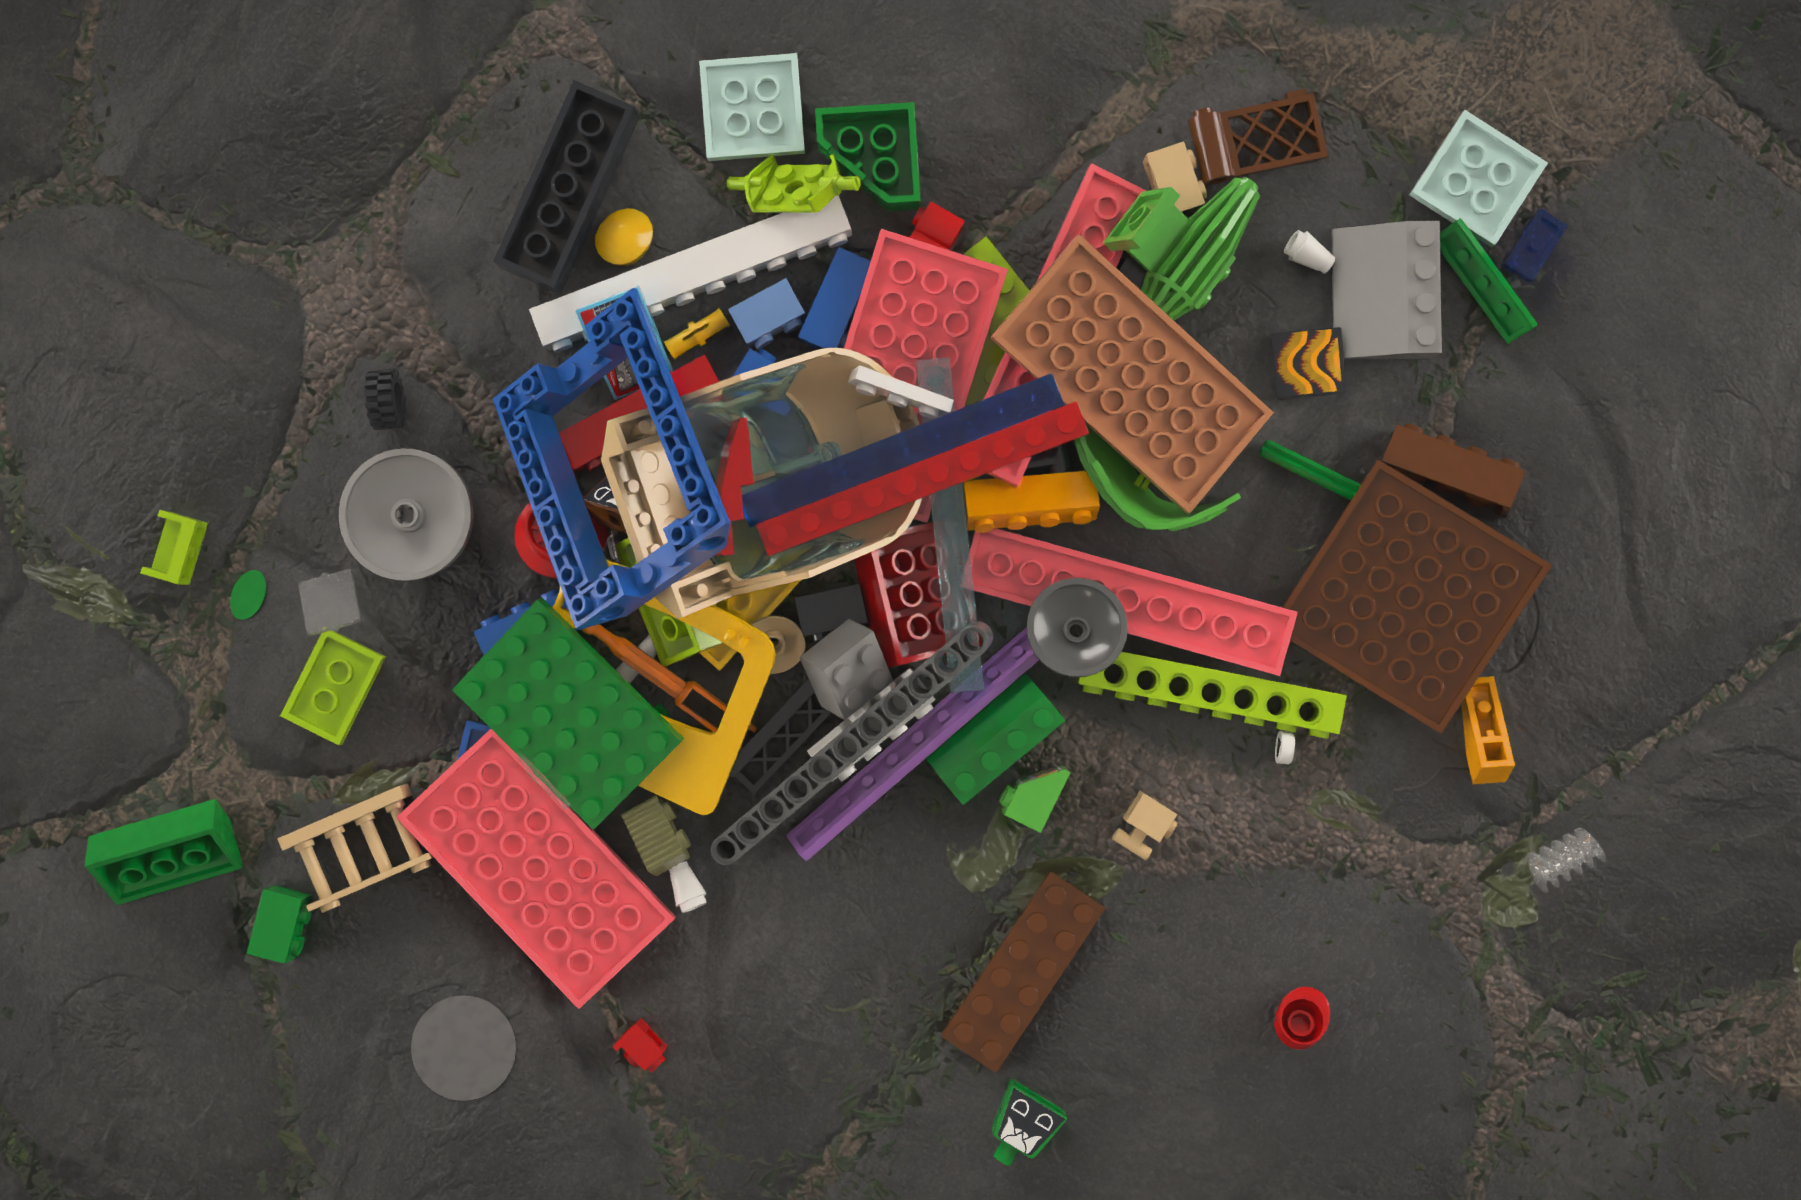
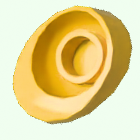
(624, 237)

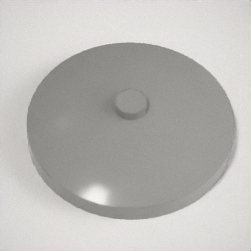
(406, 514)

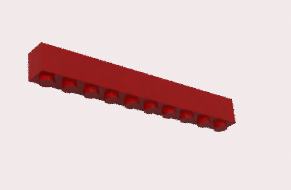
(922, 479)

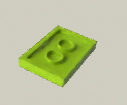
(333, 686)

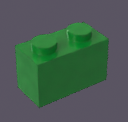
(279, 924)

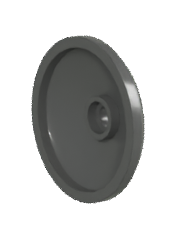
(1081, 605)

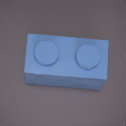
(768, 314)

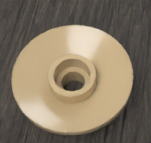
(789, 641)

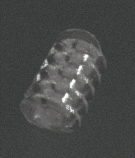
(1564, 856)

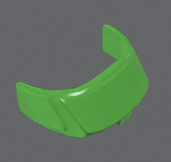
(1143, 509)

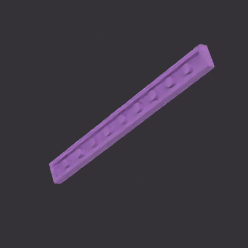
(910, 749)

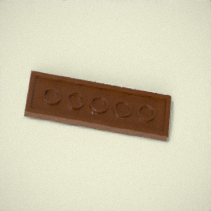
(1023, 971)

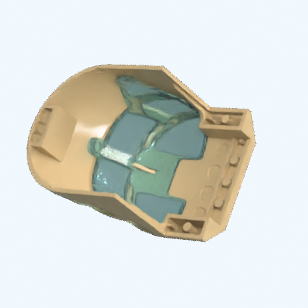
(796, 419)

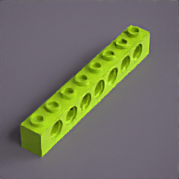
(1327, 705)

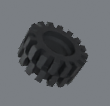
(385, 399)

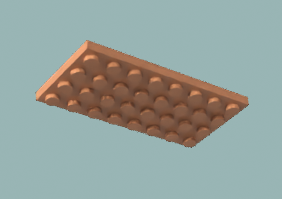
(1133, 374)

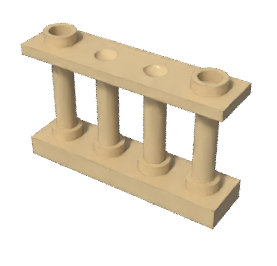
(333, 828)

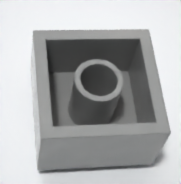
(846, 668)

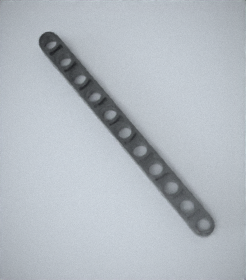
(839, 756)

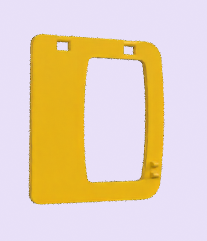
(703, 761)

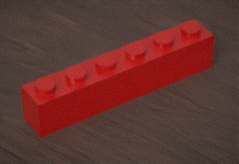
(586, 438)

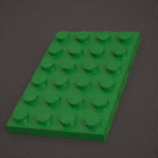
(568, 712)

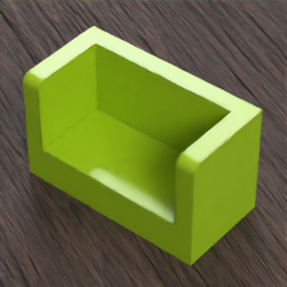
(177, 548)

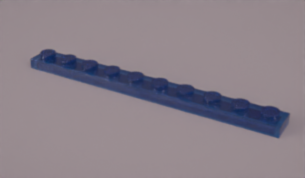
(903, 449)

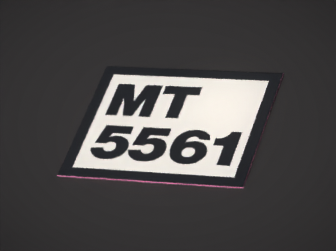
(611, 547)

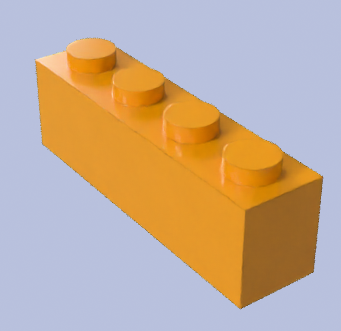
(1035, 501)

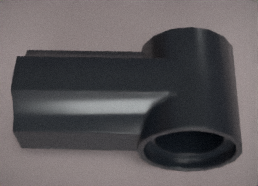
(1051, 461)

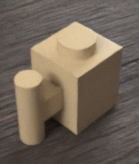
(1148, 819)

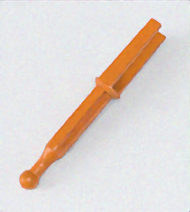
(657, 674)

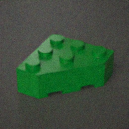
(876, 146)

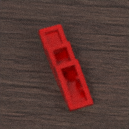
(733, 474)

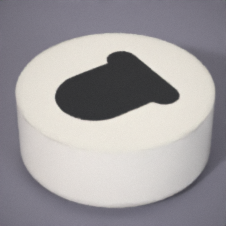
(1284, 747)

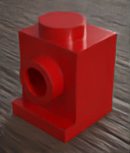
(642, 1046)

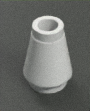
(1309, 252)
(686, 888)

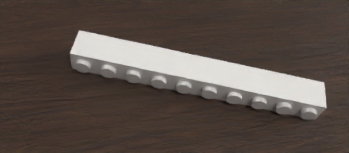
(700, 269)

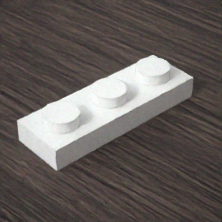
(899, 392)

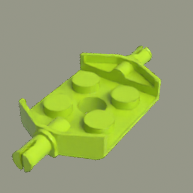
(792, 187)

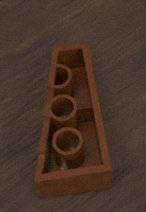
(1454, 468)

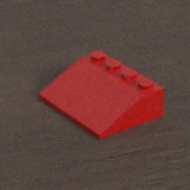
(904, 596)

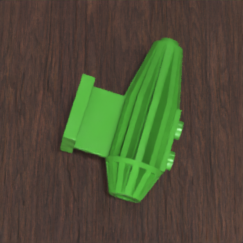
(1180, 253)

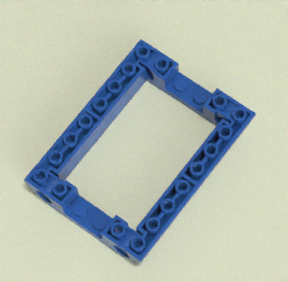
(526, 414)

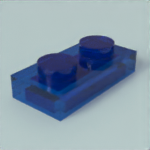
(1534, 245)

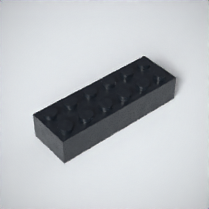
(567, 187)

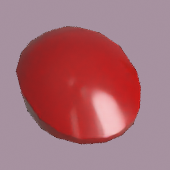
(1302, 1018)

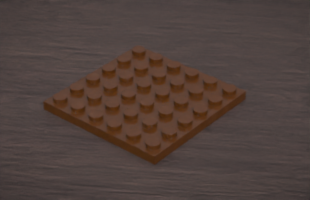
(1411, 595)

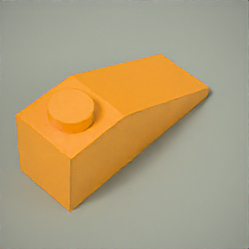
(1486, 734)

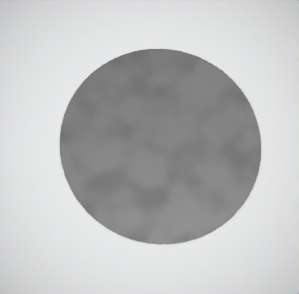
(463, 1048)

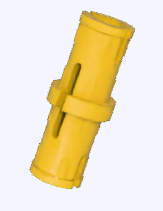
(696, 333)

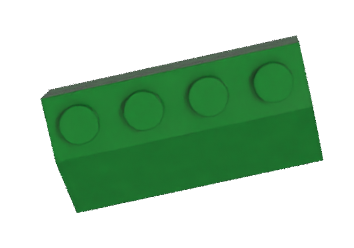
(995, 738)
(163, 852)

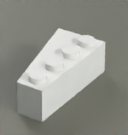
(874, 724)

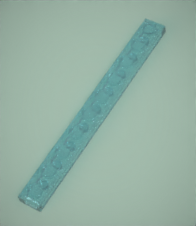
(952, 544)

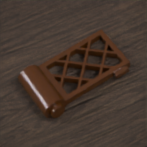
(1215, 140)

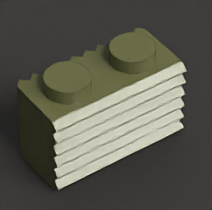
(656, 835)

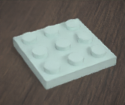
(752, 107)
(1478, 178)

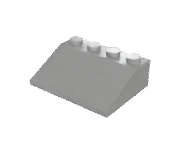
(1388, 290)

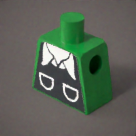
(1024, 1123)

